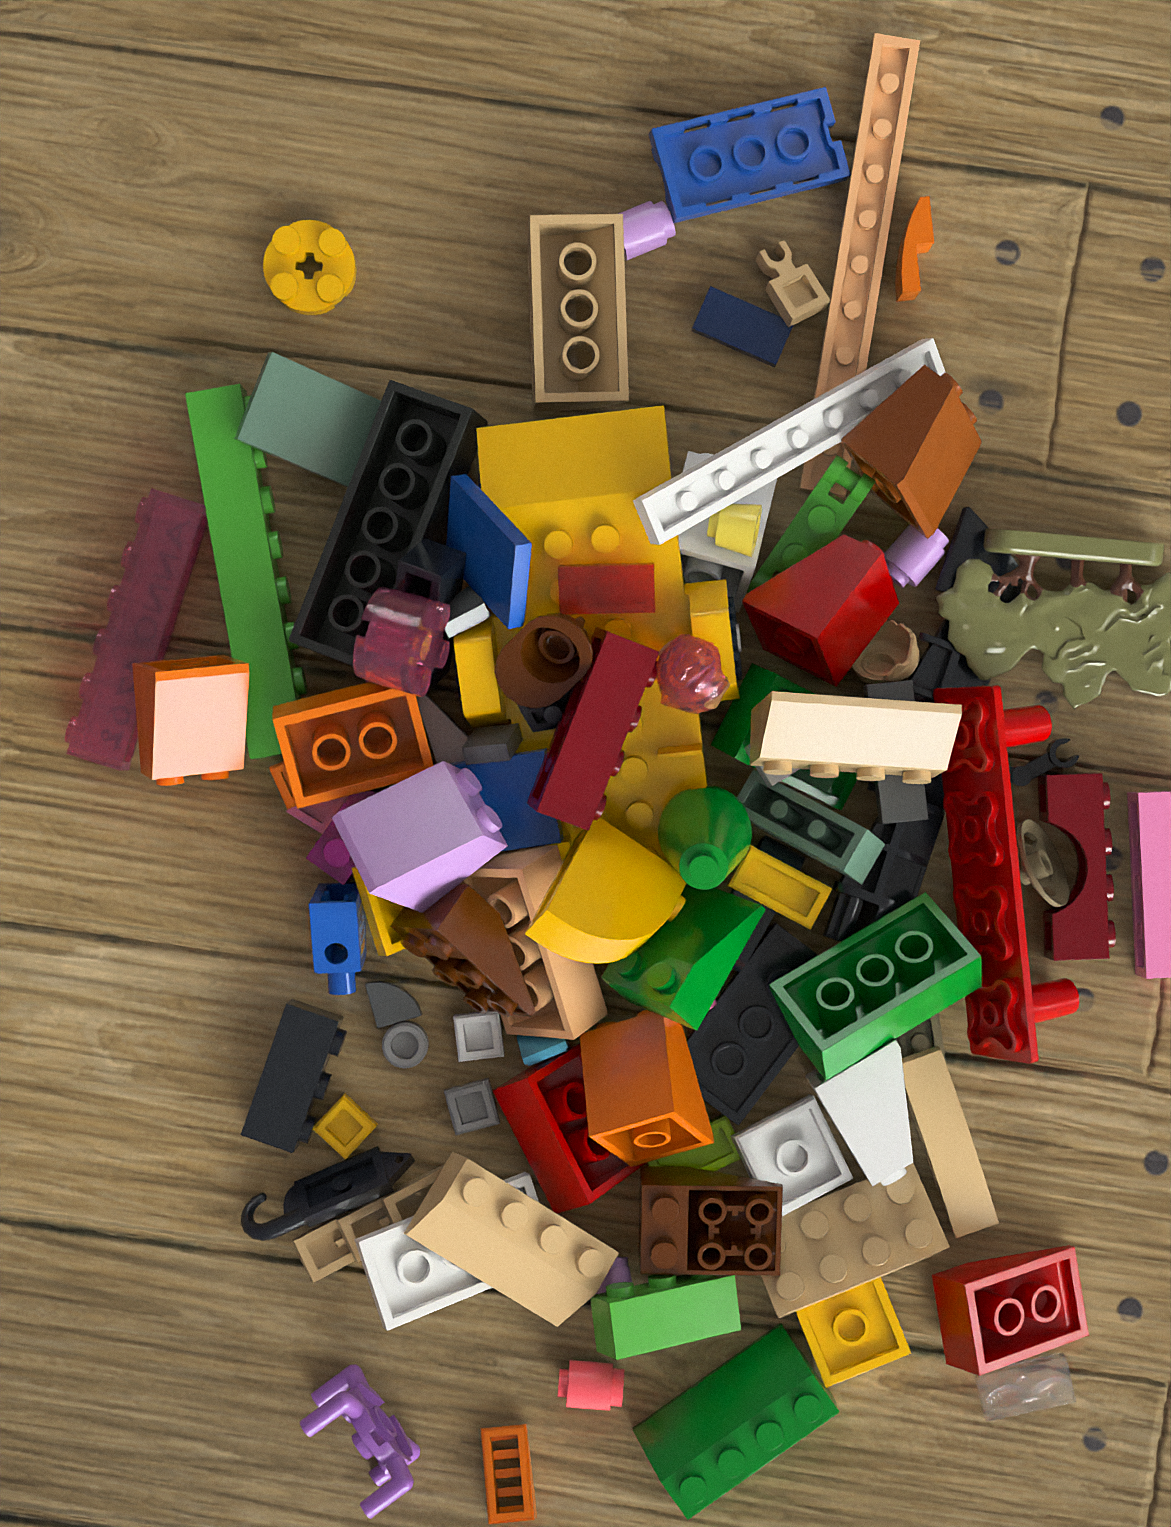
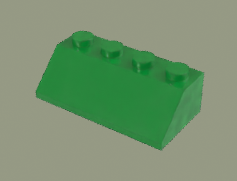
(877, 985)
(735, 1421)

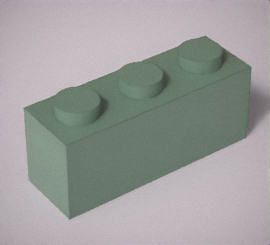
(810, 827)

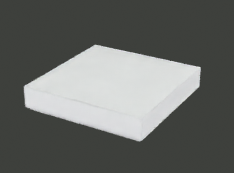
(795, 1151)

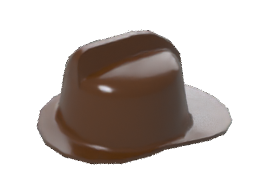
(544, 660)

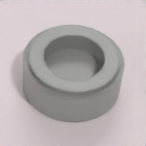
(405, 1044)

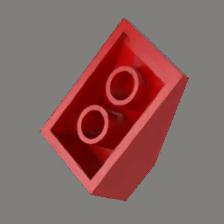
(1009, 1308)

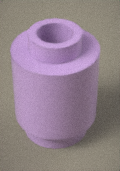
(646, 228)
(914, 556)

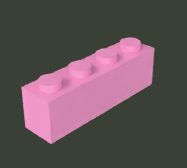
(1151, 881)

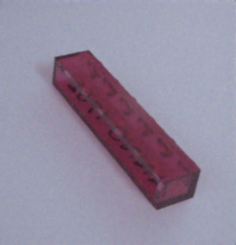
(138, 627)

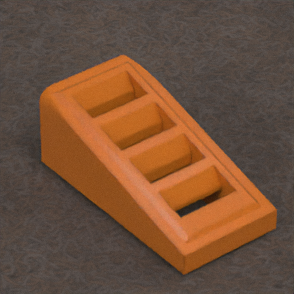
(516, 1512)

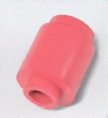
(591, 1385)

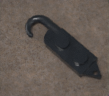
(330, 1192)

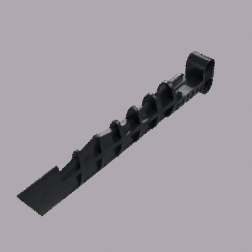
(909, 845)

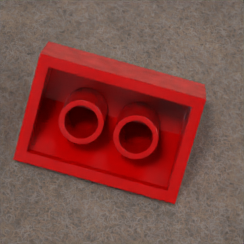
(551, 1125)

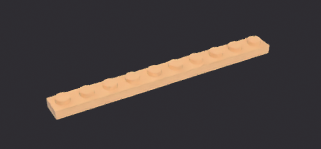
(864, 228)

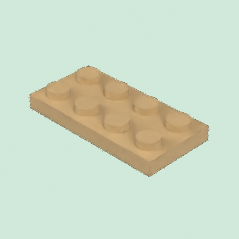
(853, 1240)

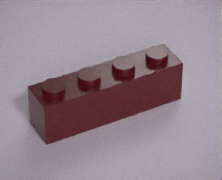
(593, 730)

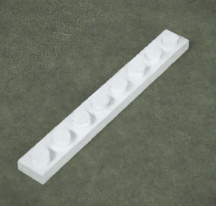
(777, 447)

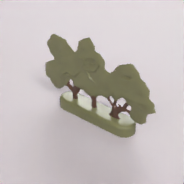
(1077, 629)

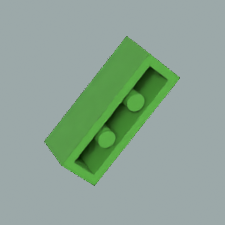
(663, 1313)

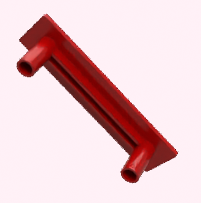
(988, 874)

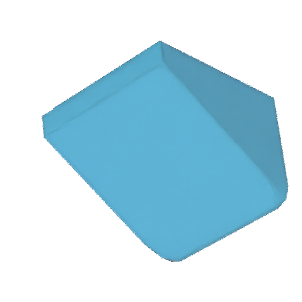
(538, 1049)

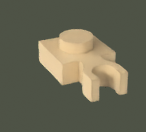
(793, 289)

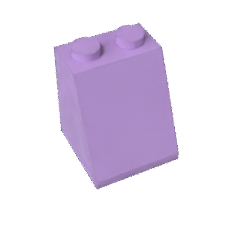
(421, 835)

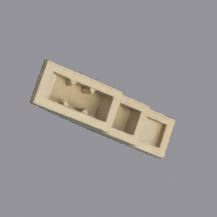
(947, 1142)
(333, 1242)

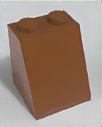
(917, 447)

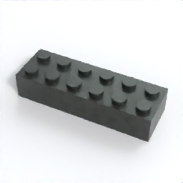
(388, 508)

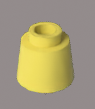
(736, 527)

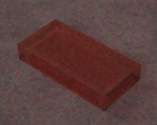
(607, 588)

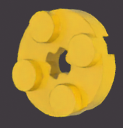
(290, 247)

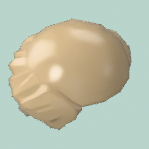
(889, 655)

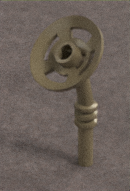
(1041, 864)

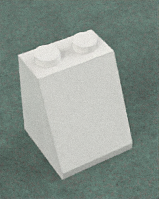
(709, 562)
(871, 1112)

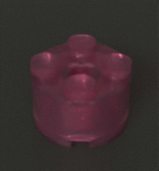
(402, 641)

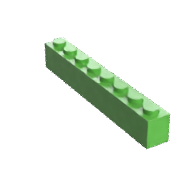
(246, 559)

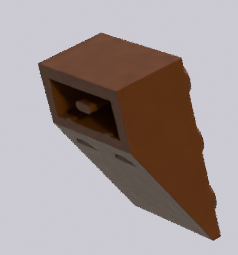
(468, 950)
(708, 1223)

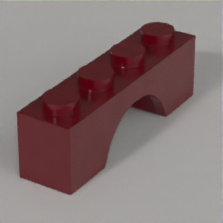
(1077, 809)

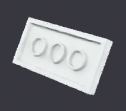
(411, 1278)

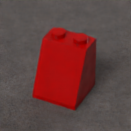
(824, 607)

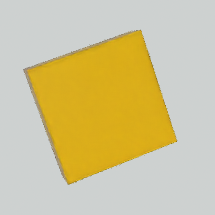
(345, 1126)

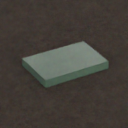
(307, 419)

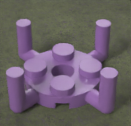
(374, 1436)

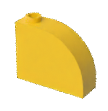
(606, 898)

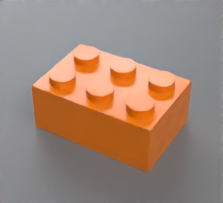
(350, 741)

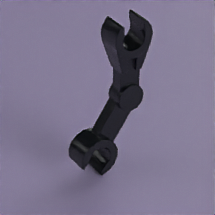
(1024, 774)

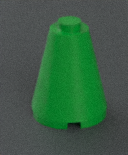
(704, 835)

